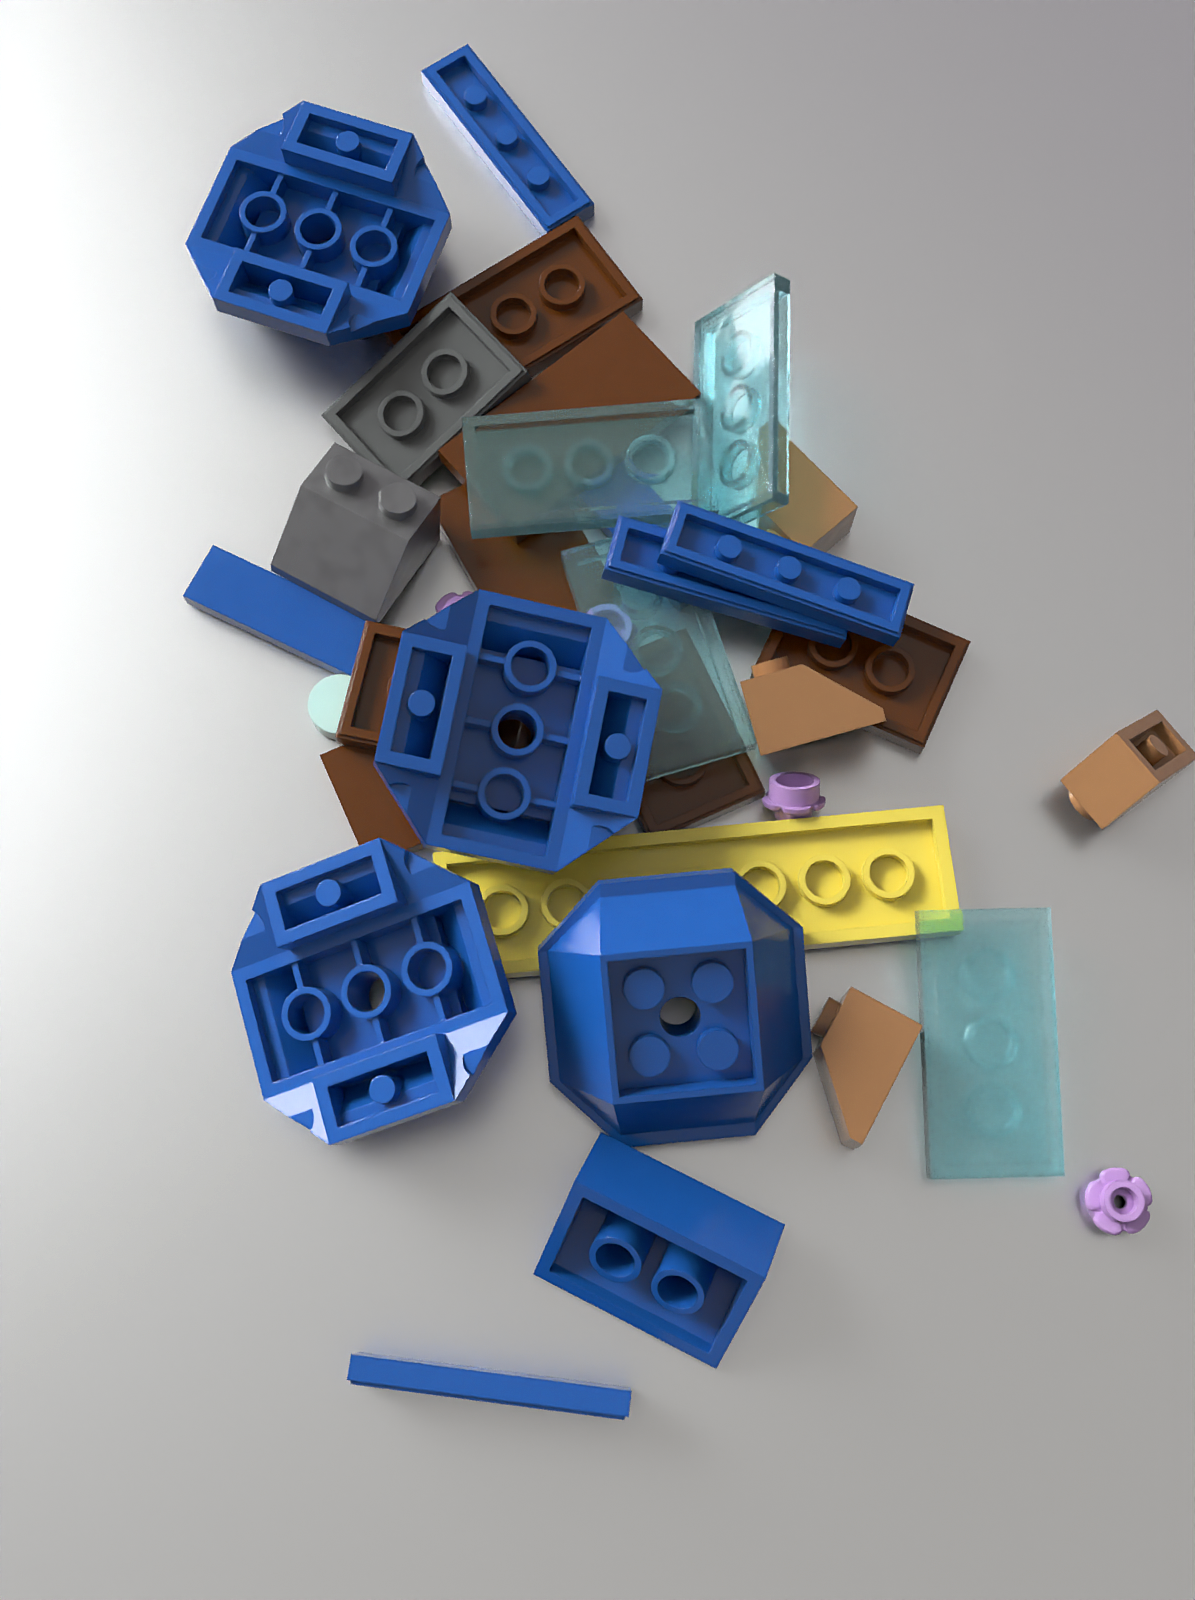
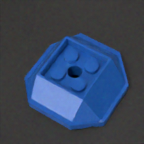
(310, 183)
(530, 663)
(662, 939)
(309, 976)

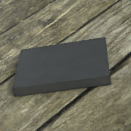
(422, 390)

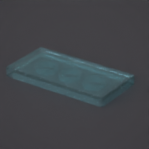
(746, 386)
(586, 467)
(681, 648)
(989, 1043)

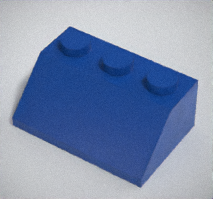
(659, 1250)

